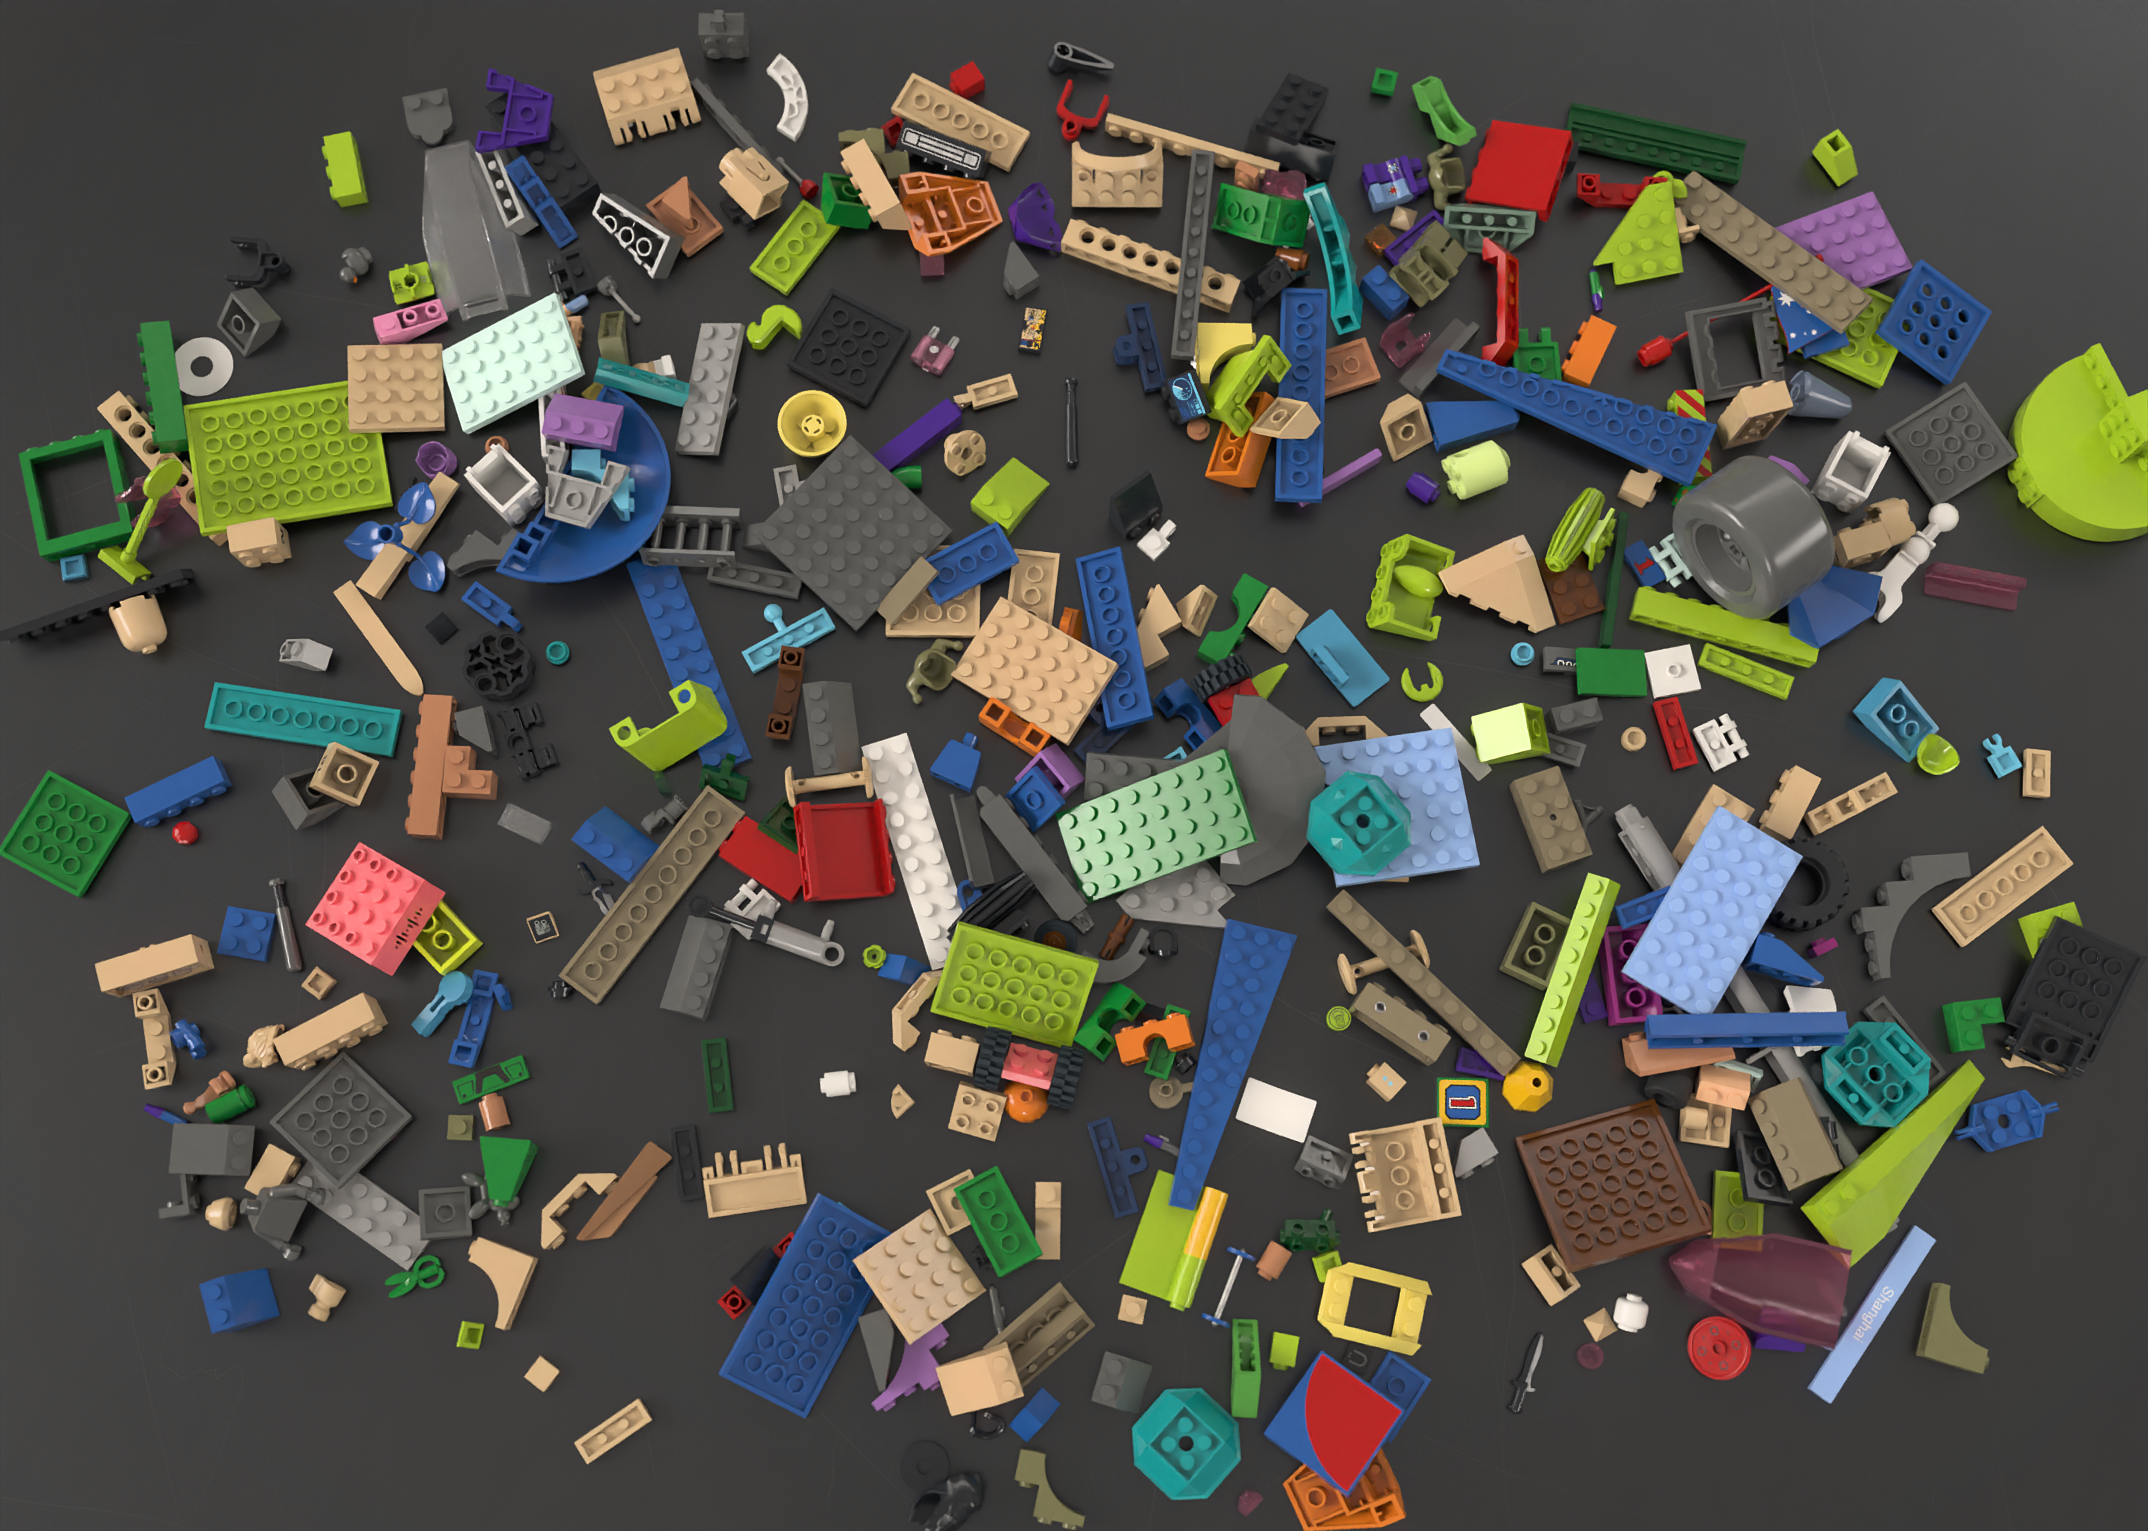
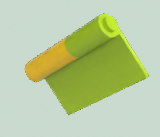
(1172, 1243)

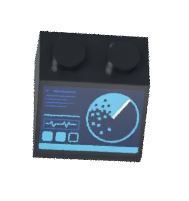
(1185, 397)

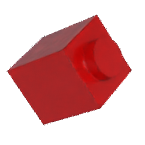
(967, 81)

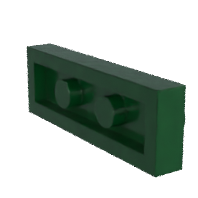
(717, 1075)

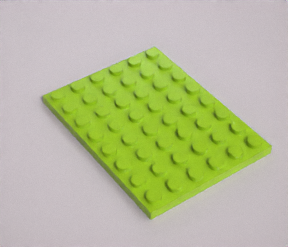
(282, 458)

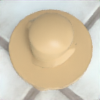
(964, 451)

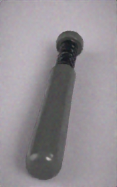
(288, 938)

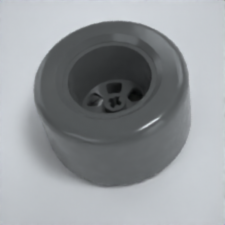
(1753, 537)

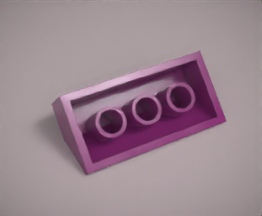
(1625, 998)

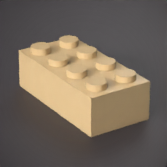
(1753, 414)
(330, 1032)

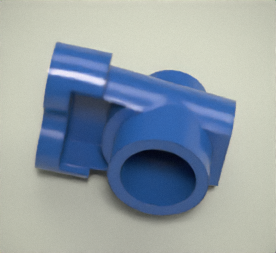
(188, 1035)

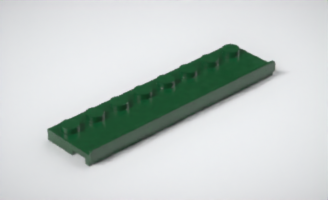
(1656, 143)

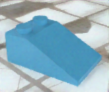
(1895, 717)

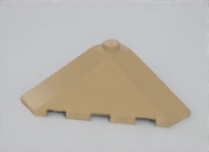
(1505, 581)

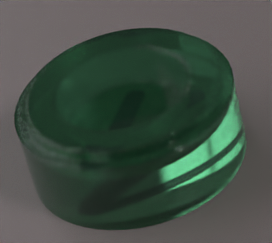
(662, 782)

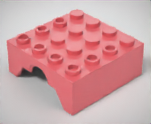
(371, 907)

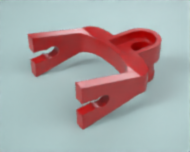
(1075, 121)

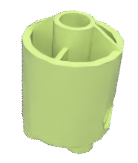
(1476, 469)

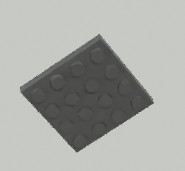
(1950, 444)
(341, 1120)

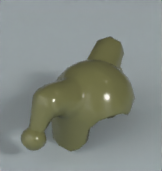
(1445, 176)
(933, 668)

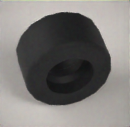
(1669, 1089)

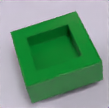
(1384, 82)

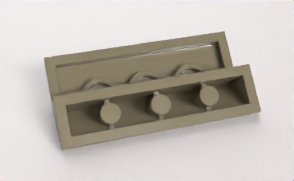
(1043, 1332)

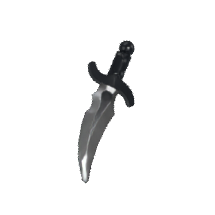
(594, 887)

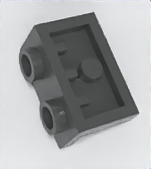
(1323, 1162)

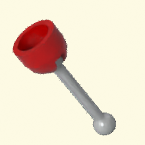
(807, 187)

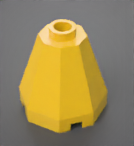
(1520, 1090)

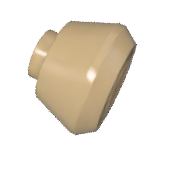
(222, 1213)

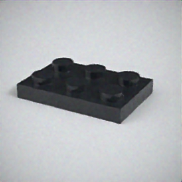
(1758, 1171)

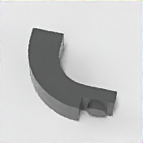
(1124, 967)

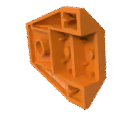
(946, 210)
(1372, 1503)

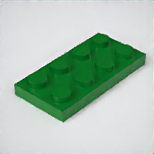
(998, 1221)

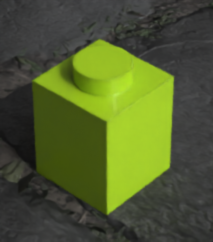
(1283, 1350)

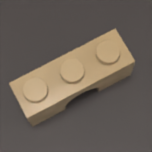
(1639, 487)

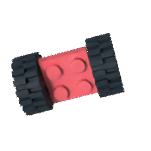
(1029, 1067)

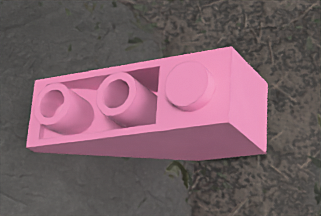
(409, 323)

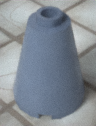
(1816, 398)

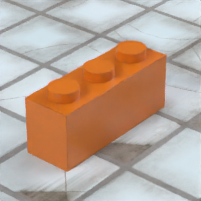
(1587, 352)

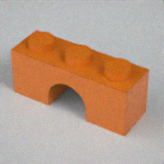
(1005, 723)
(1133, 1042)

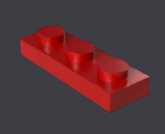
(1675, 733)

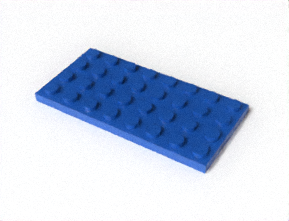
(806, 1309)

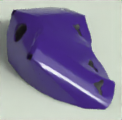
(1032, 222)

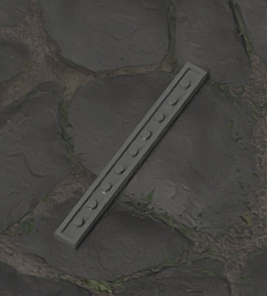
(1192, 255)

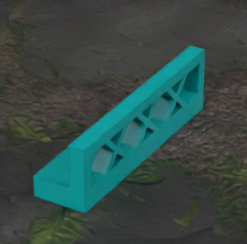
(641, 382)

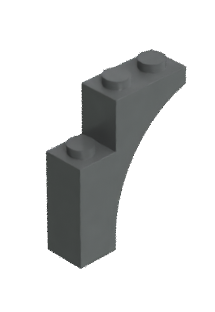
(479, 552)

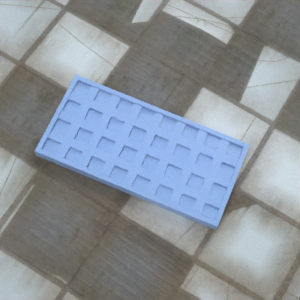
(1712, 913)

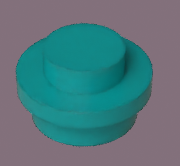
(557, 652)

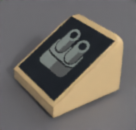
(543, 927)

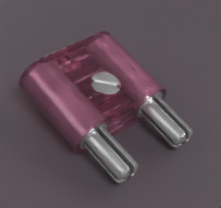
(933, 354)

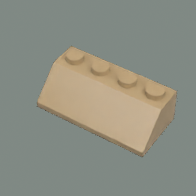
(874, 187)

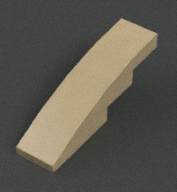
(1850, 804)

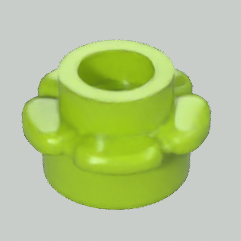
(874, 950)

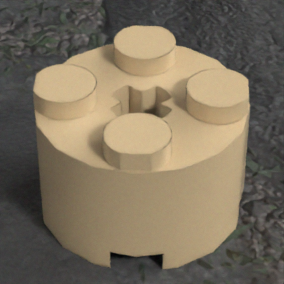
(1894, 518)

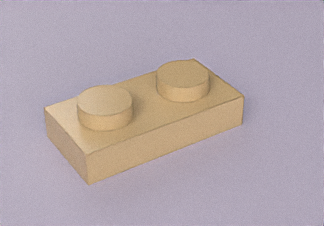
(2036, 773)

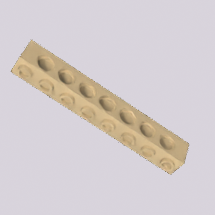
(1137, 268)
(115, 411)

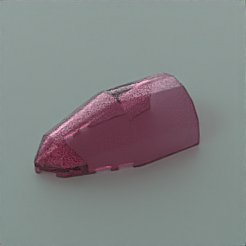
(1770, 1284)

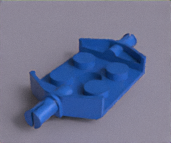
(2024, 1116)

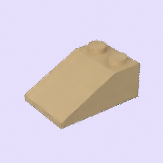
(980, 1380)

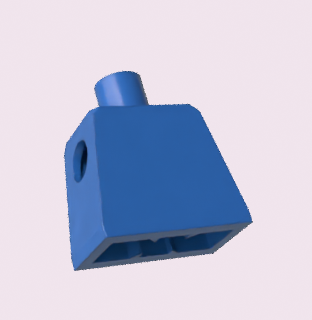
(958, 763)

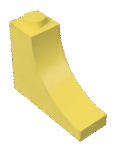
(1219, 343)

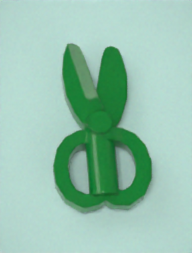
(410, 1279)

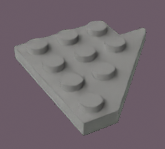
(1180, 898)

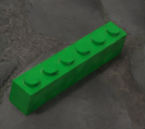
(164, 387)

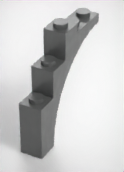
(1896, 897)

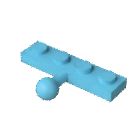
(795, 635)

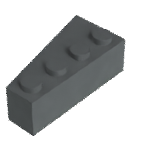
(645, 237)

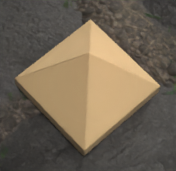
(1403, 218)
(1600, 1324)

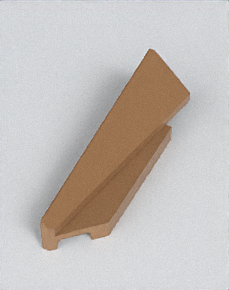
(626, 1193)

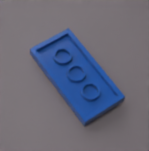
(970, 563)

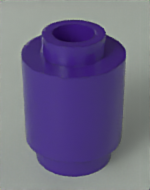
(1423, 487)

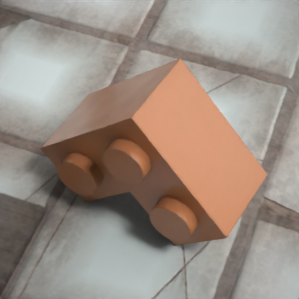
(463, 780)

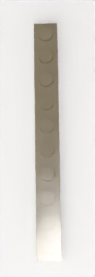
(1423, 982)

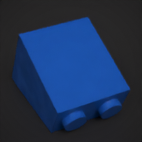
(239, 1300)

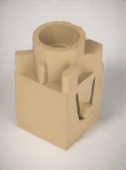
(752, 181)

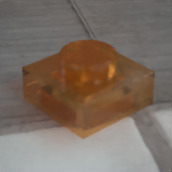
(1380, 238)

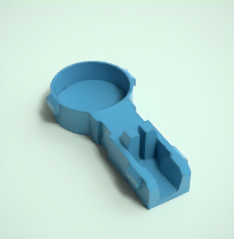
(453, 990)

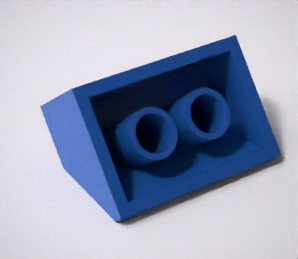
(615, 843)

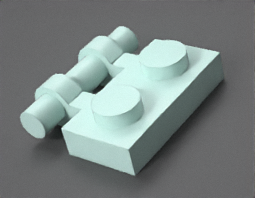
(1672, 551)

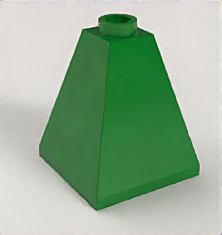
(506, 1166)

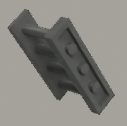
(700, 517)

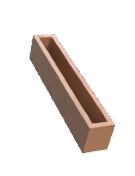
(427, 801)

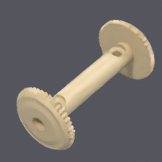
(828, 782)
(1375, 964)

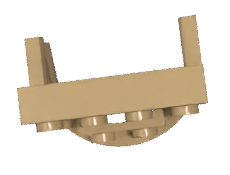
(1117, 179)

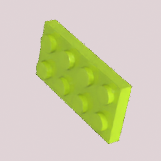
(794, 248)

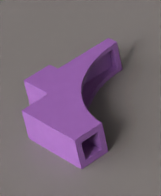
(916, 1366)

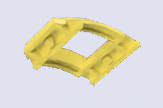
(1408, 1313)

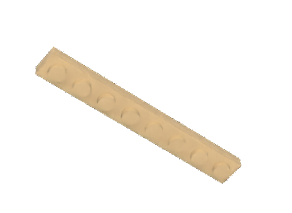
(1182, 144)

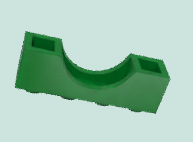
(1247, 597)

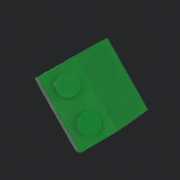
(842, 202)

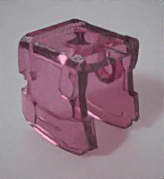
(1285, 184)
(1398, 332)

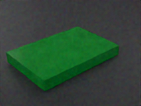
(1611, 672)

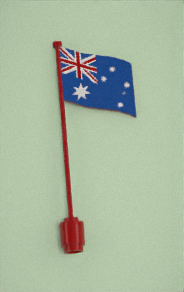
(1796, 321)

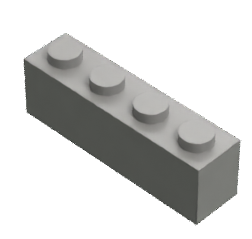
(510, 202)

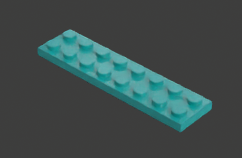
(303, 719)

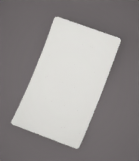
(1276, 1110)

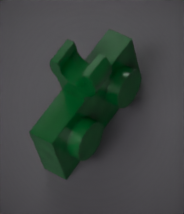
(724, 780)

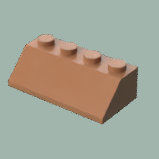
(1654, 1061)

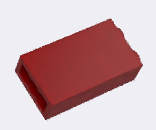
(763, 860)

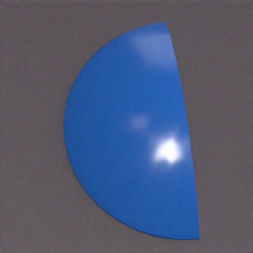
(567, 553)

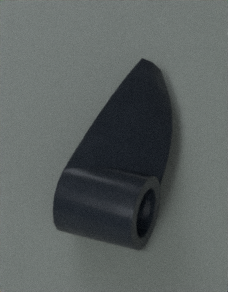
(1071, 56)

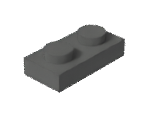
(1565, 750)

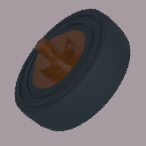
(1056, 935)

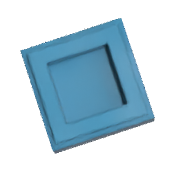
(74, 568)

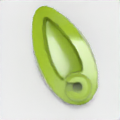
(1418, 581)

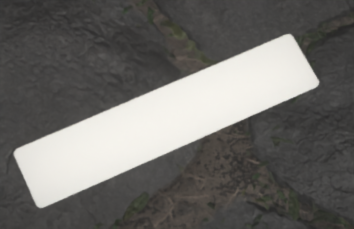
(1464, 750)

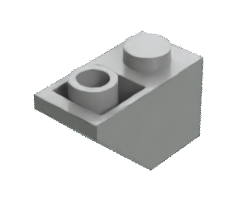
(305, 654)
(1471, 1152)

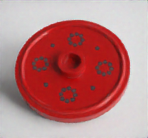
(1719, 1348)

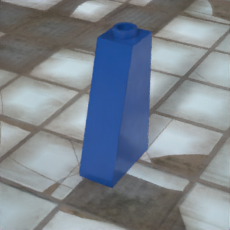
(1468, 421)

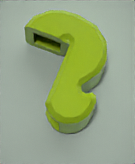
(772, 322)

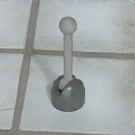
(608, 287)

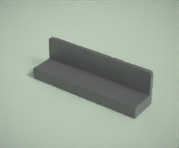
(1422, 372)
(972, 843)

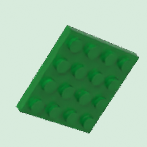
(64, 834)

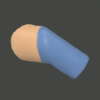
(575, 305)

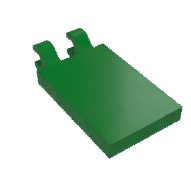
(1538, 357)

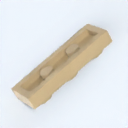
(613, 1431)

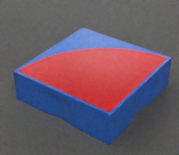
(1334, 1423)

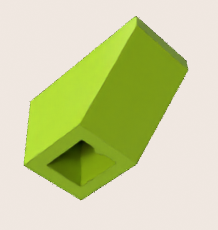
(1836, 157)

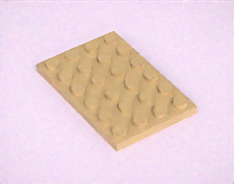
(1035, 670)

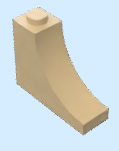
(1048, 1218)
(509, 1272)

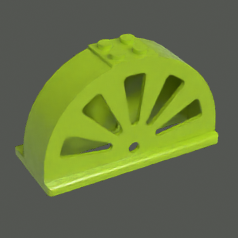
(2084, 451)

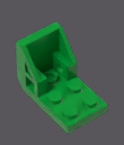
(1261, 216)

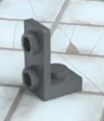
(188, 1205)

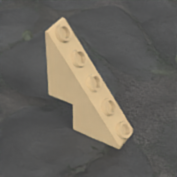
(1156, 622)

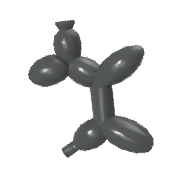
(483, 1205)

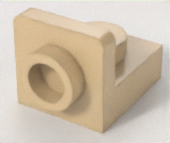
(1685, 233)

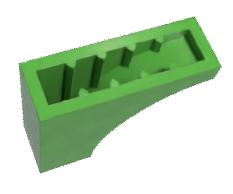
(1245, 1368)

